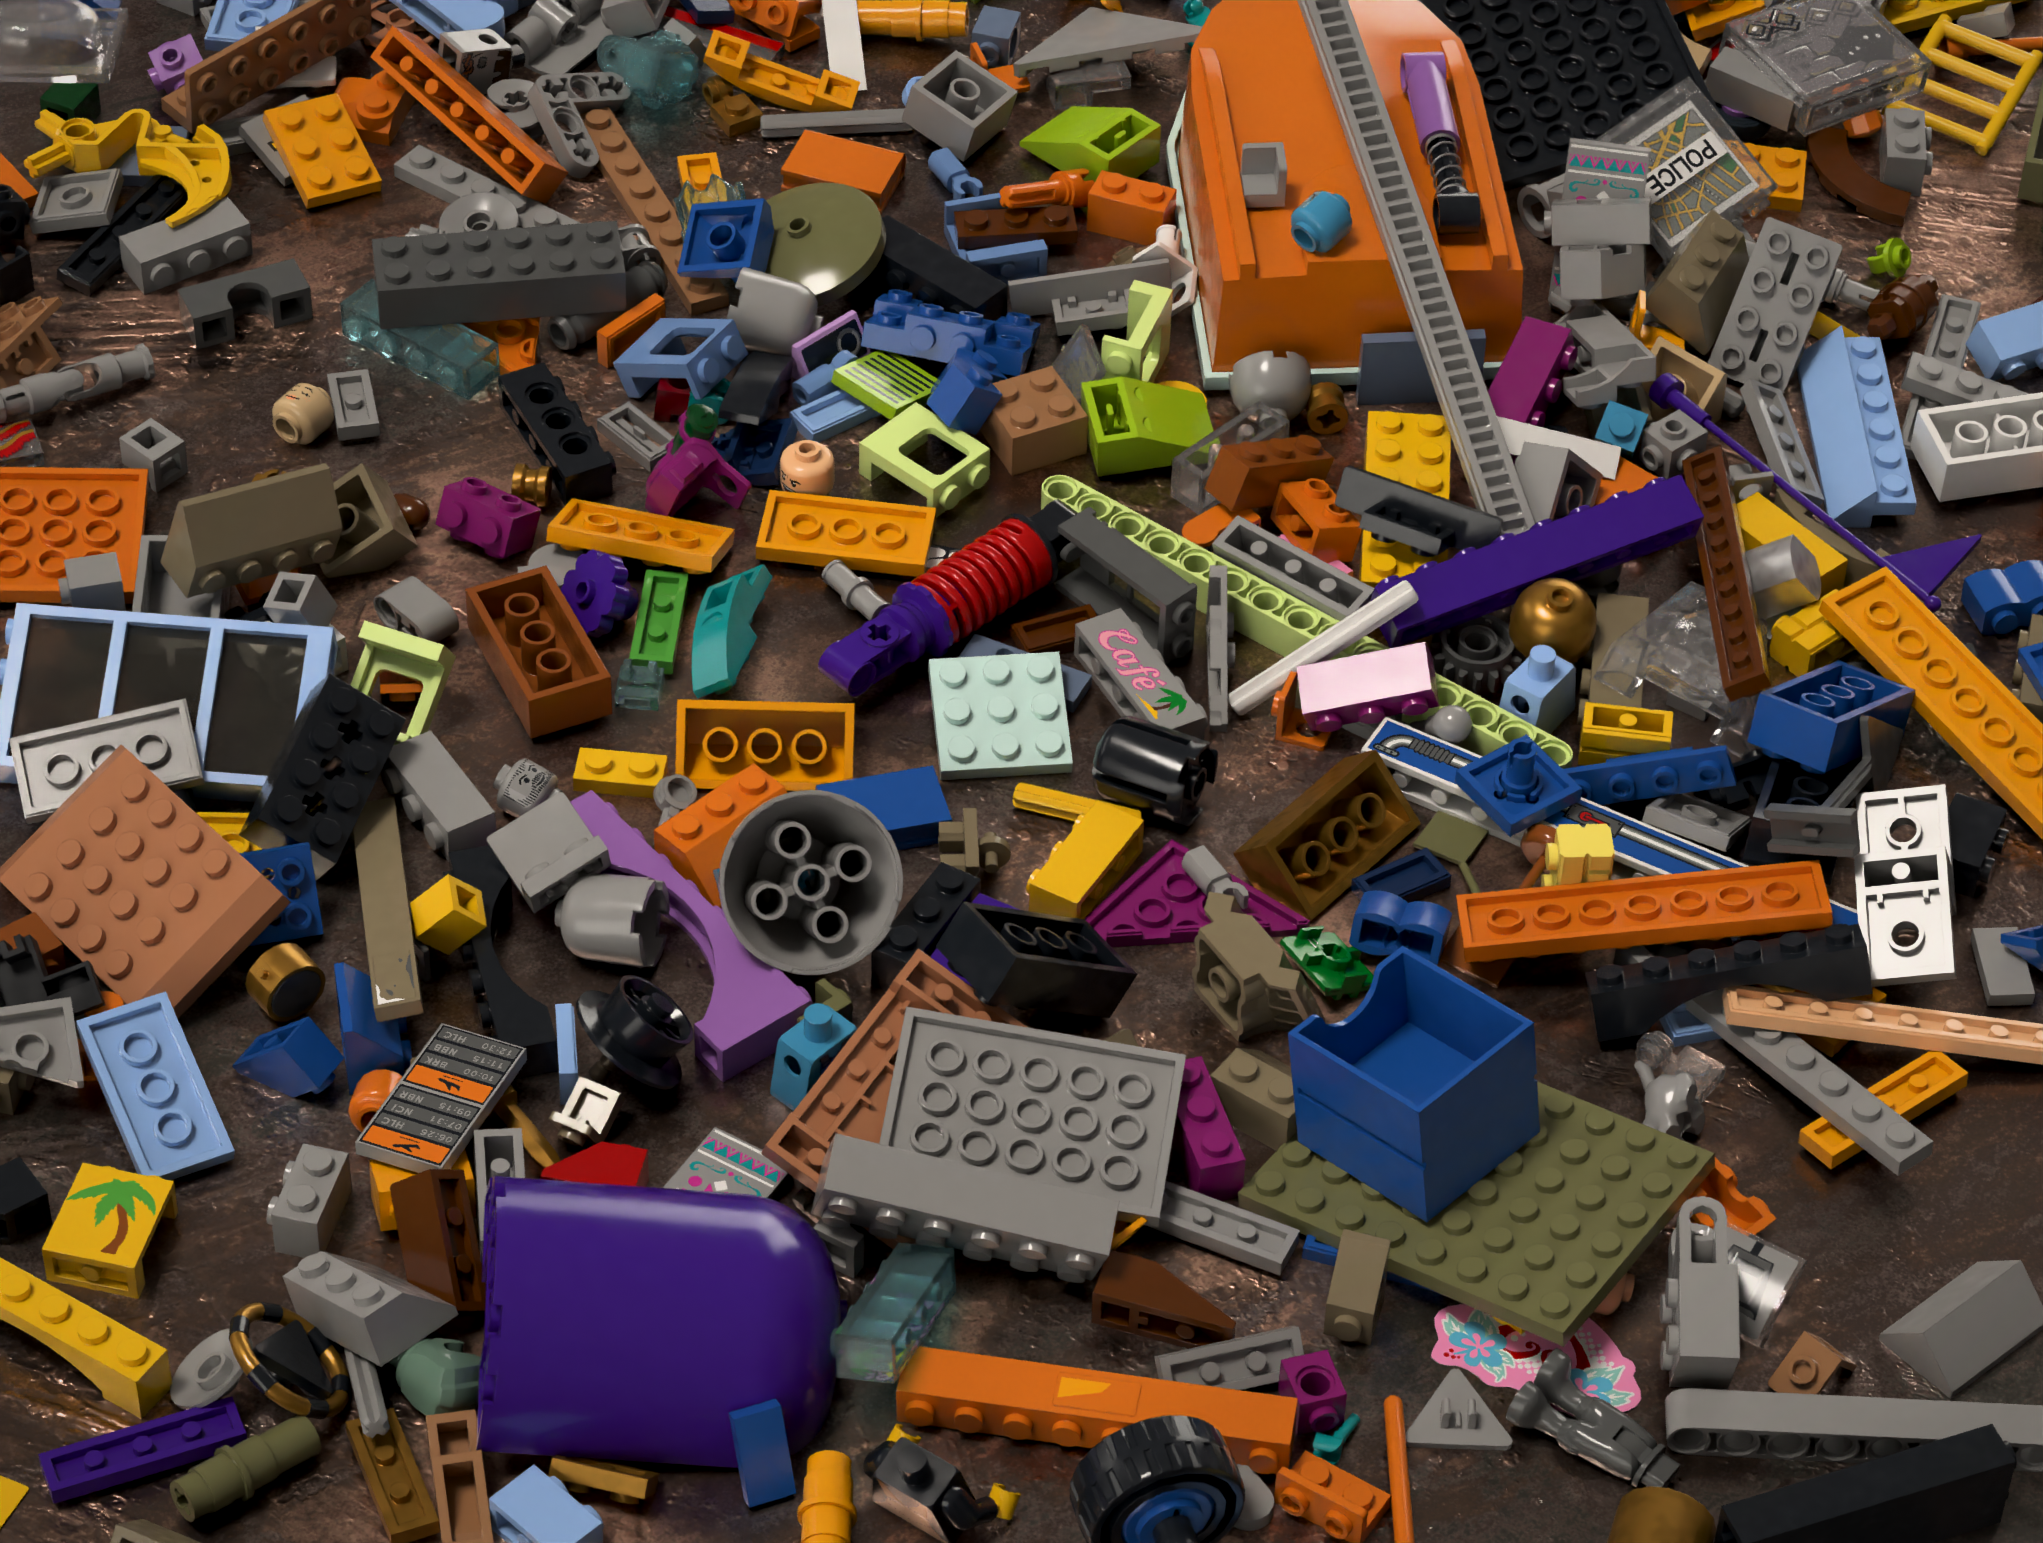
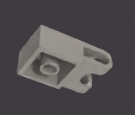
(1700, 1301)

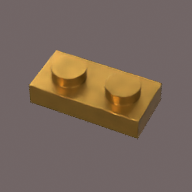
(623, 1482)

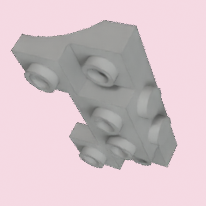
(1606, 357)

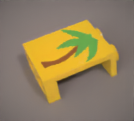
(107, 1229)

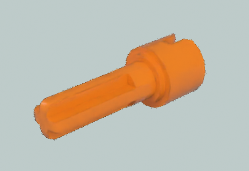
(1061, 189)

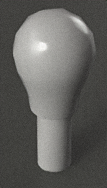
(1448, 724)

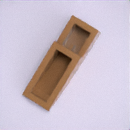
(458, 1478)

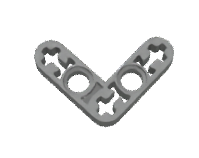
(575, 148)

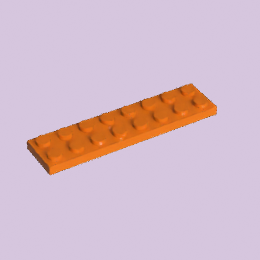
(1643, 911)

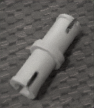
(855, 591)

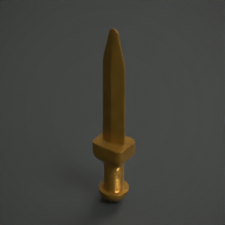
(533, 1140)

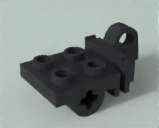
(27, 980)

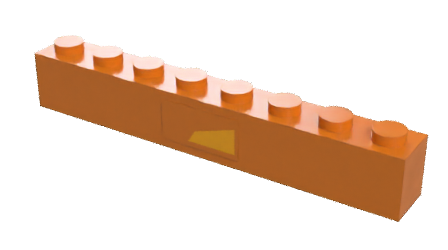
(1084, 1404)

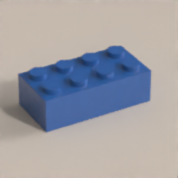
(1819, 715)

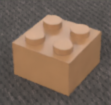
(1036, 422)

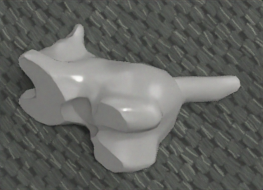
(1671, 1102)

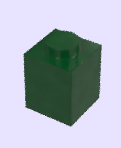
(72, 100)

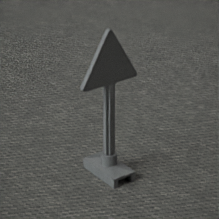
(1830, 826)

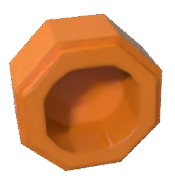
(1863, 125)

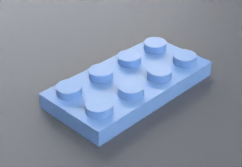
(155, 1088)

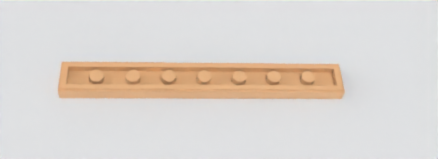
(1884, 1024)

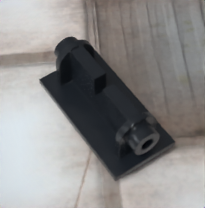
(1751, 771)

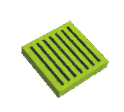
(885, 382)

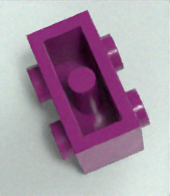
(487, 517)

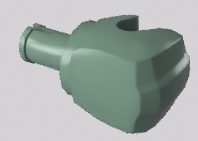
(438, 1376)

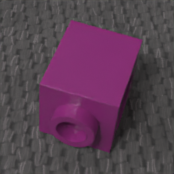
(1318, 1390)

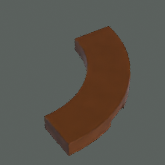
(1845, 179)

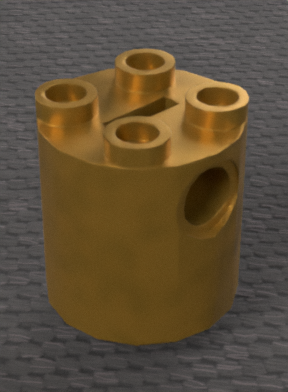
(1661, 1517)

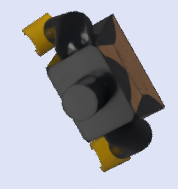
(930, 1490)

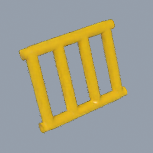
(1996, 114)

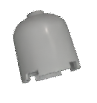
(773, 312)
(614, 919)

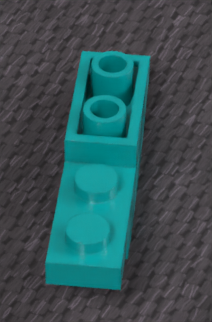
(724, 632)

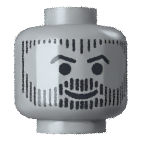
(524, 787)

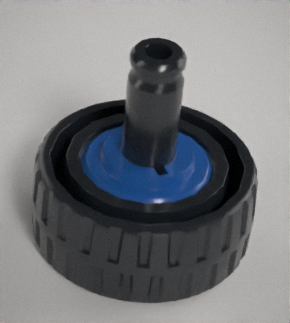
(1158, 1484)

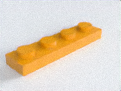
(1906, 1091)

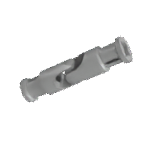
(46, 390)

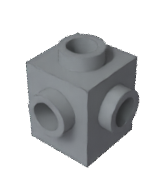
(1670, 442)

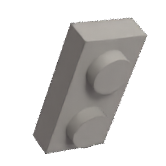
(353, 404)

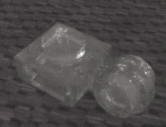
(1656, 1051)

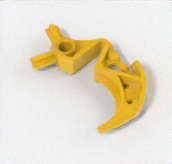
(86, 147)

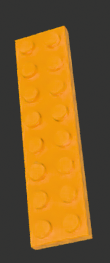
(1950, 686)

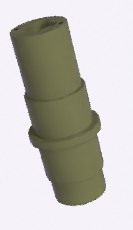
(244, 1468)

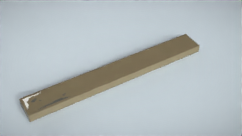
(386, 912)

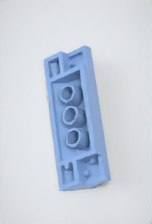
(1855, 430)

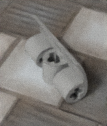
(559, 34)

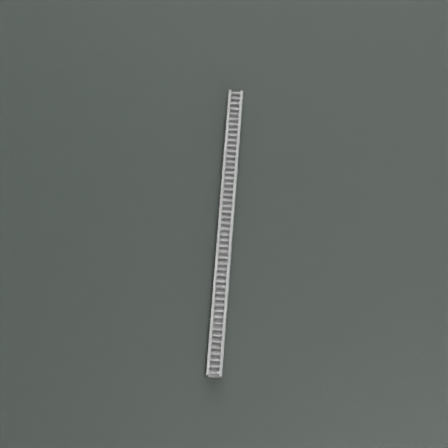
(1416, 265)

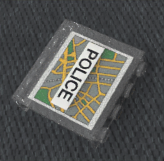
(1692, 166)

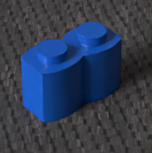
(2004, 598)
(1388, 922)

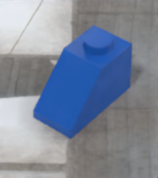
(291, 1059)

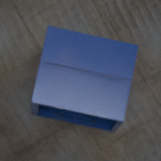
(1416, 1085)

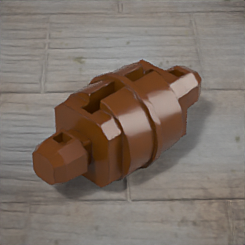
(1903, 307)

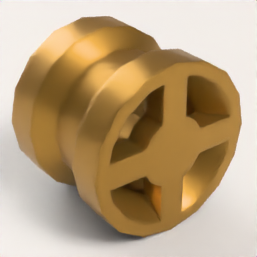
(1326, 408)
(532, 484)

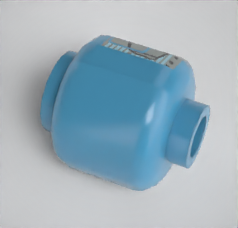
(1321, 221)

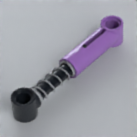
(1425, 83)

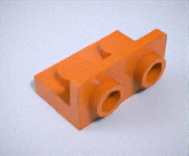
(776, 14)
(1330, 1498)

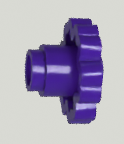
(599, 592)

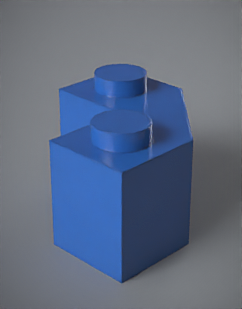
(965, 390)

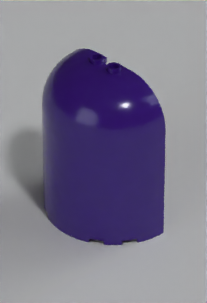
(646, 1318)

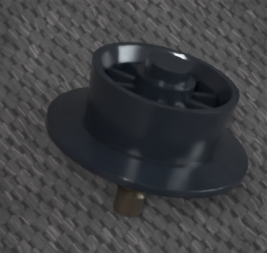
(635, 1031)

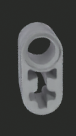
(416, 610)

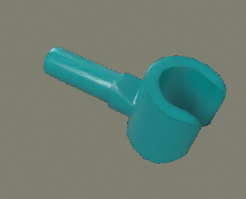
(1330, 1447)

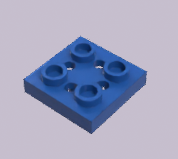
(1519, 774)
(292, 869)

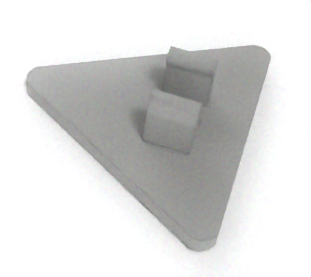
(1457, 1420)

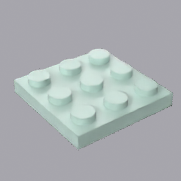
(1000, 716)

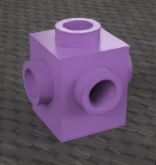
(172, 61)

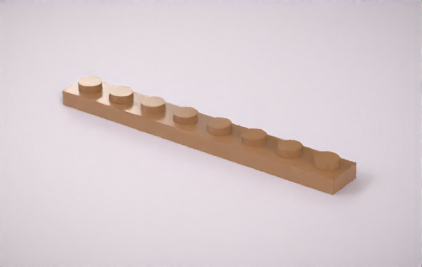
(649, 207)

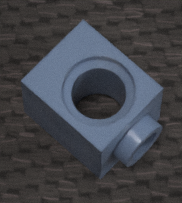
(997, 35)

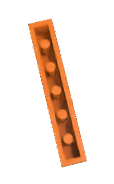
(469, 114)

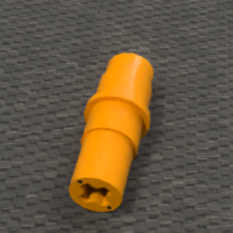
(914, 18)
(827, 1499)

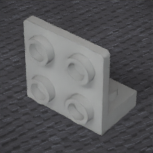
(548, 851)

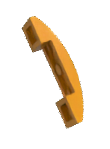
(776, 82)

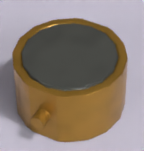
(285, 982)

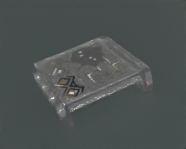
(1830, 58)

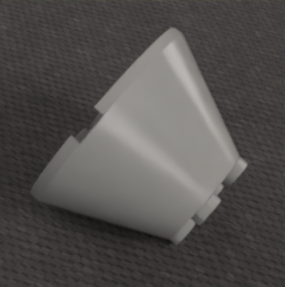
(846, 898)

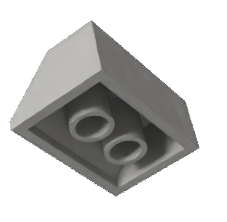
(364, 1305)

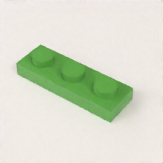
(660, 619)

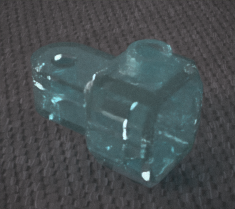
(653, 67)

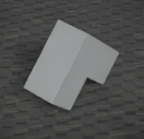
(1992, 22)

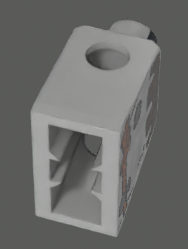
(480, 56)

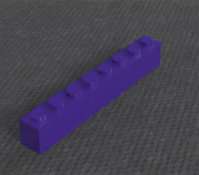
(1566, 548)

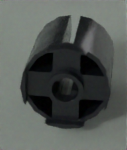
(1153, 769)

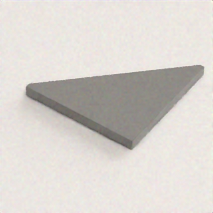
(1106, 36)

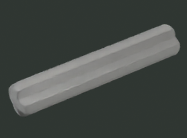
(367, 1394)

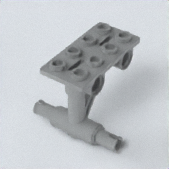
(1779, 301)

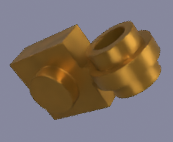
(731, 113)

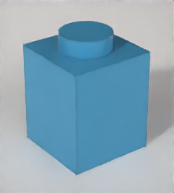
(1622, 428)

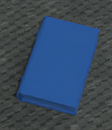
(904, 801)

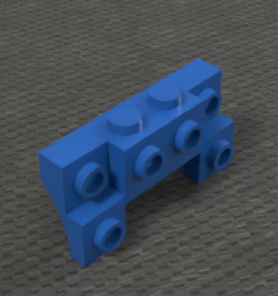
(930, 333)

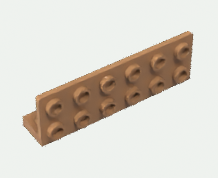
(266, 59)

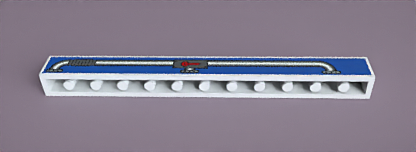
(1427, 773)

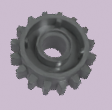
(1476, 654)

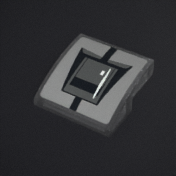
(1765, 1281)

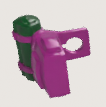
(691, 466)

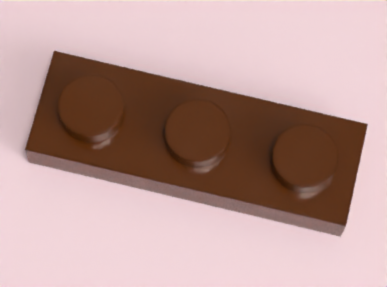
(1017, 225)

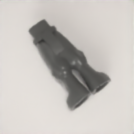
(1600, 1432)

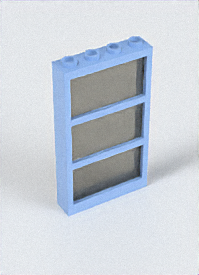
(236, 675)

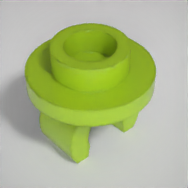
(1891, 257)

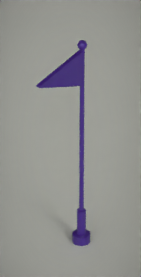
(1918, 569)

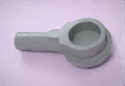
(674, 795)

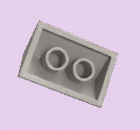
(1968, 1325)

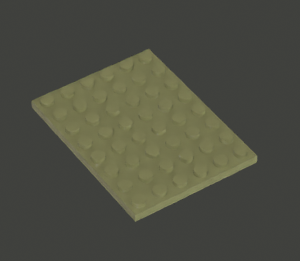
(1531, 1237)

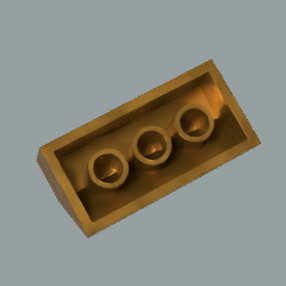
(1329, 835)

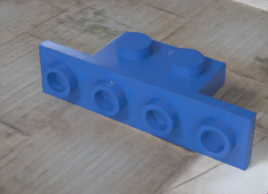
(1655, 774)

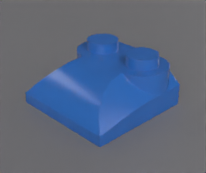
(727, 238)

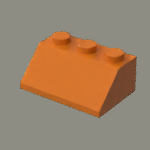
(699, 833)

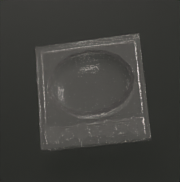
(59, 41)

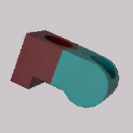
(676, 396)

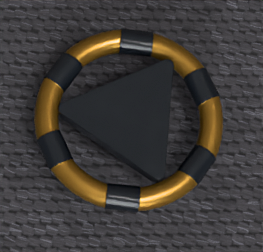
(291, 1359)

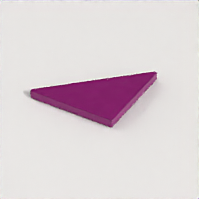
(1167, 906)

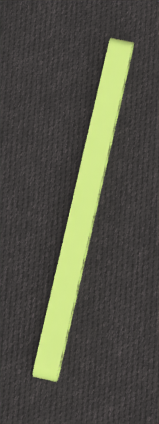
(1283, 620)

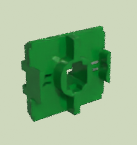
(1328, 962)

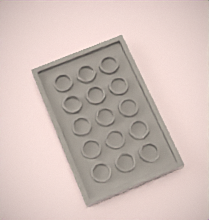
(1037, 1106)

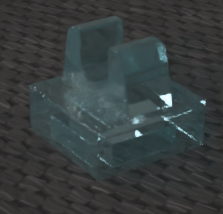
(639, 686)

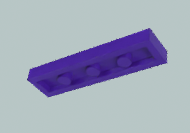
(141, 1450)

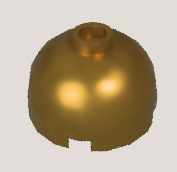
(1553, 615)

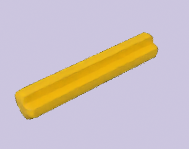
(1056, 802)

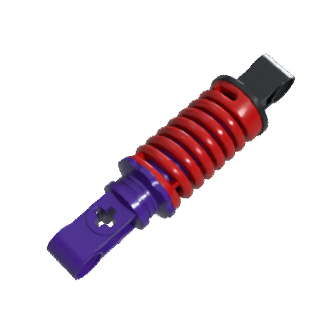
(952, 599)

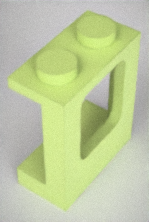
(1146, 335)
(890, 444)
(408, 657)

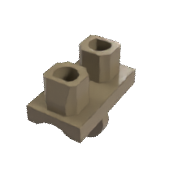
(962, 836)

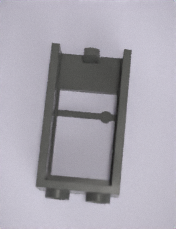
(1110, 553)

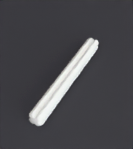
(1324, 646)

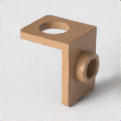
(1808, 1366)

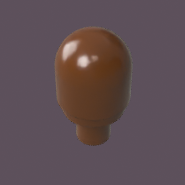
(414, 510)

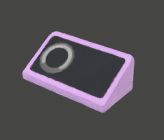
(826, 342)

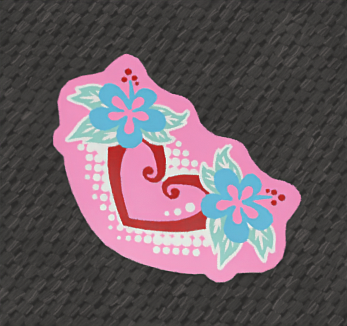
(1510, 1359)

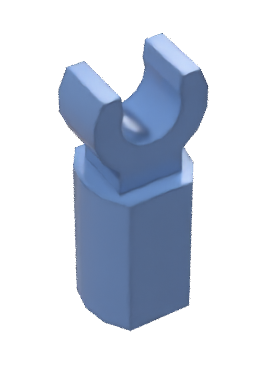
(954, 174)
(818, 382)

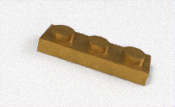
(394, 1481)

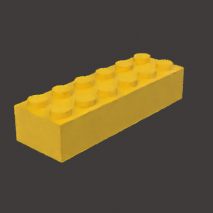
(1412, 452)

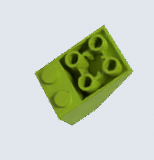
(1098, 140)
(1140, 423)

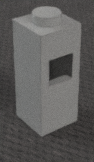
(1599, 221)

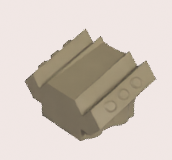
(1247, 974)

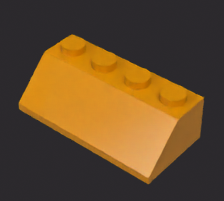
(788, 740)

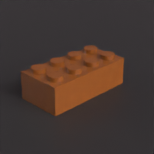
(539, 651)

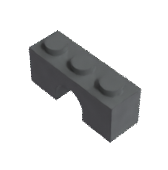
(271, 290)

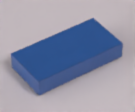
(762, 1452)

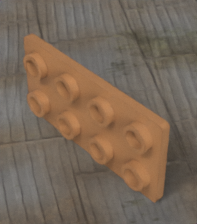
(23, 342)

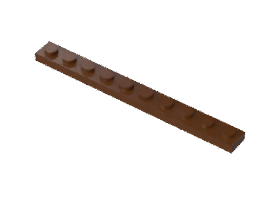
(1727, 576)

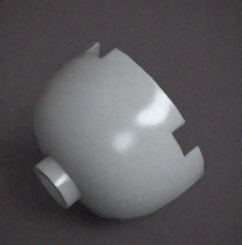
(1275, 381)

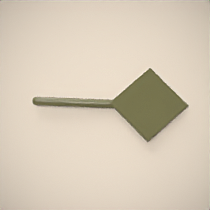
(1453, 841)

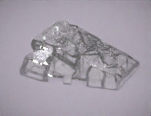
(1679, 654)

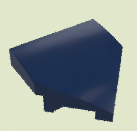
(757, 449)

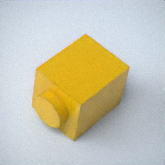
(448, 914)

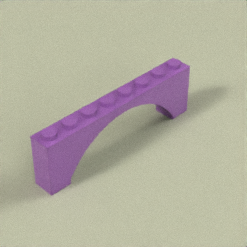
(749, 998)

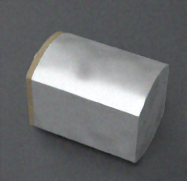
(1783, 576)

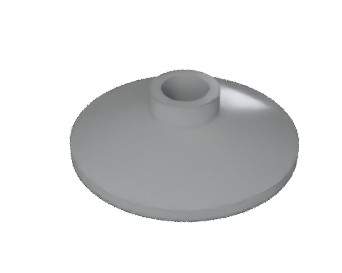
(479, 212)
(206, 1372)

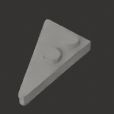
(1219, 651)
(41, 1041)

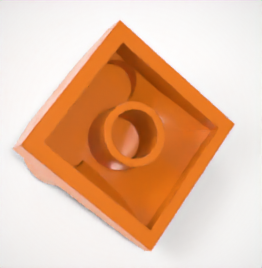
(375, 106)

